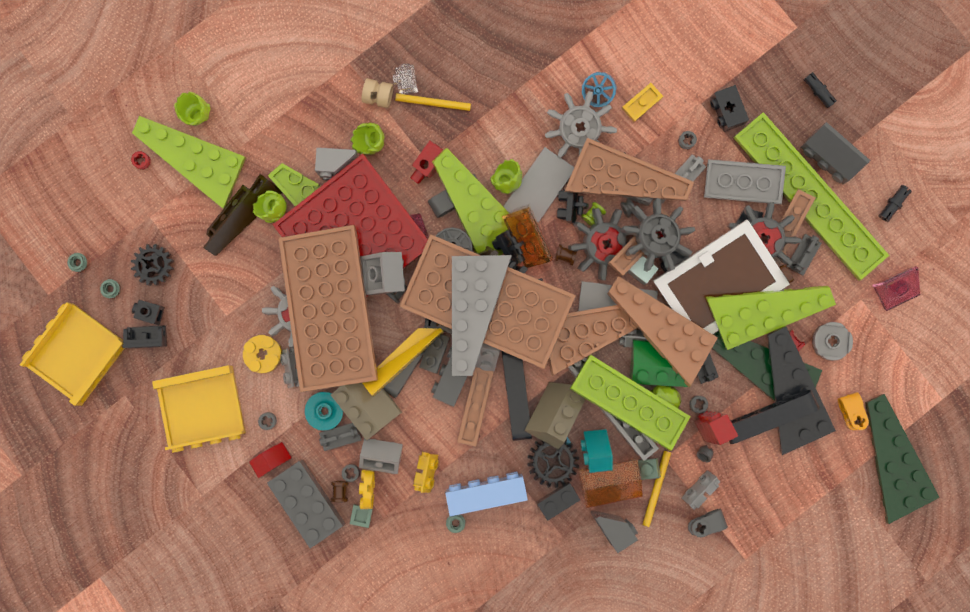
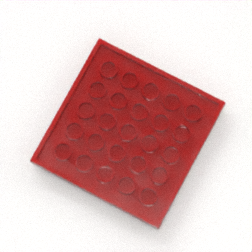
(359, 199)

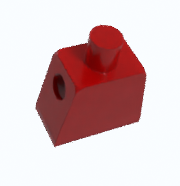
(428, 154)

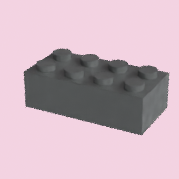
(306, 503)

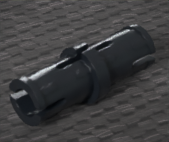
(820, 90)
(895, 203)

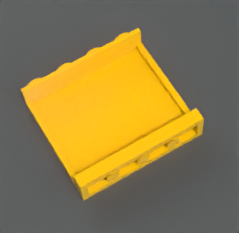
(73, 353)
(200, 408)

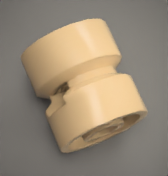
(383, 95)

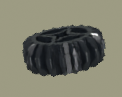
(545, 476)

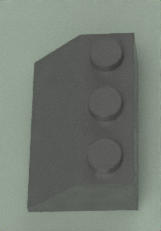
(834, 153)
(617, 530)

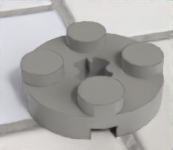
(823, 348)

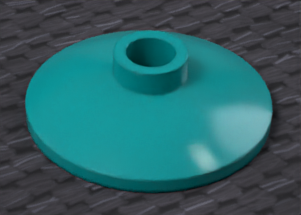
(314, 413)

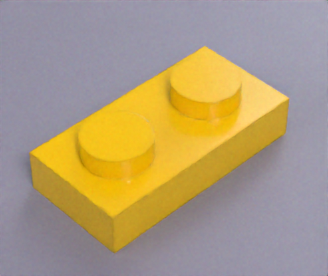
(642, 102)

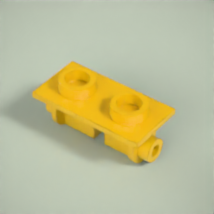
(425, 481)

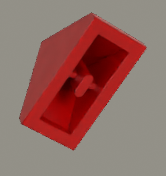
(270, 459)

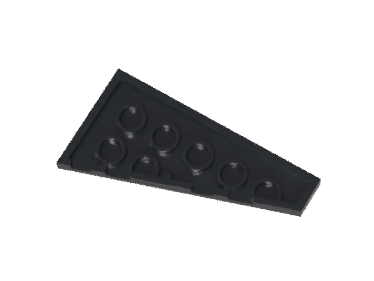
(790, 379)

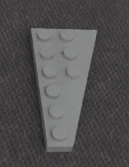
(474, 299)

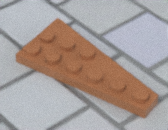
(618, 174)
(587, 333)
(671, 334)

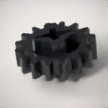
(157, 259)

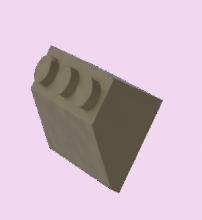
(364, 410)
(555, 414)

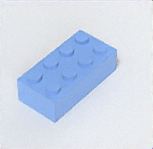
(485, 494)

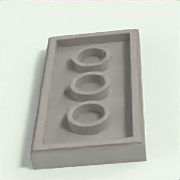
(744, 181)
(541, 184)
(595, 296)

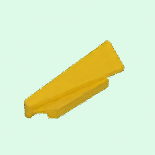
(402, 357)

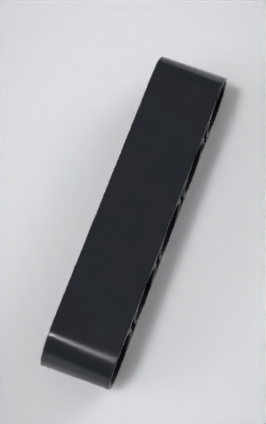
(516, 396)
(774, 415)

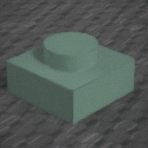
(649, 468)
(361, 517)

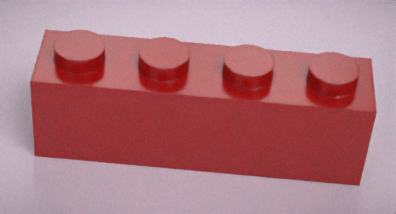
(715, 427)

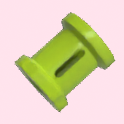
(588, 217)

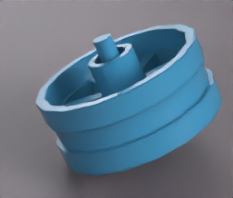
(599, 88)

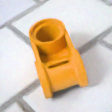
(853, 409)

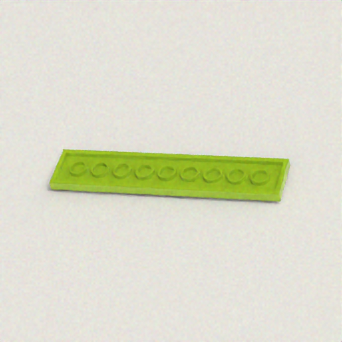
(828, 213)

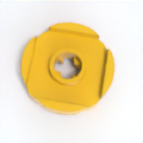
(253, 347)
(366, 489)

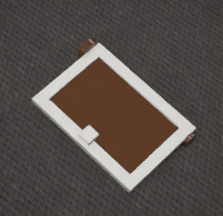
(726, 266)

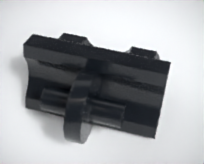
(575, 206)
(509, 246)

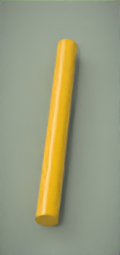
(433, 102)
(656, 489)

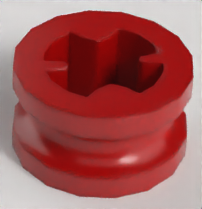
(137, 155)

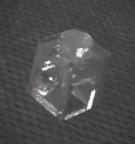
(405, 79)

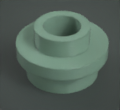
(72, 262)
(104, 288)
(455, 529)

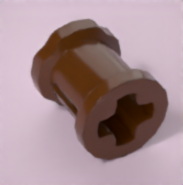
(565, 254)
(339, 491)

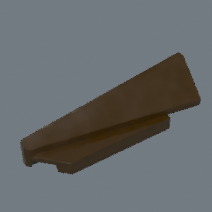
(236, 215)

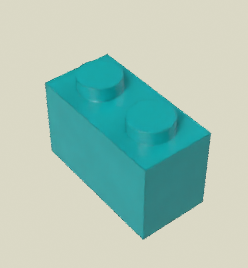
(597, 451)

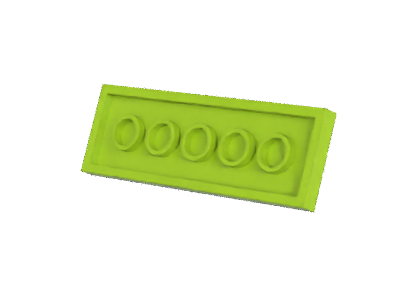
(630, 402)

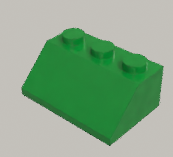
(651, 368)

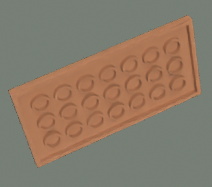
(328, 308)
(525, 316)

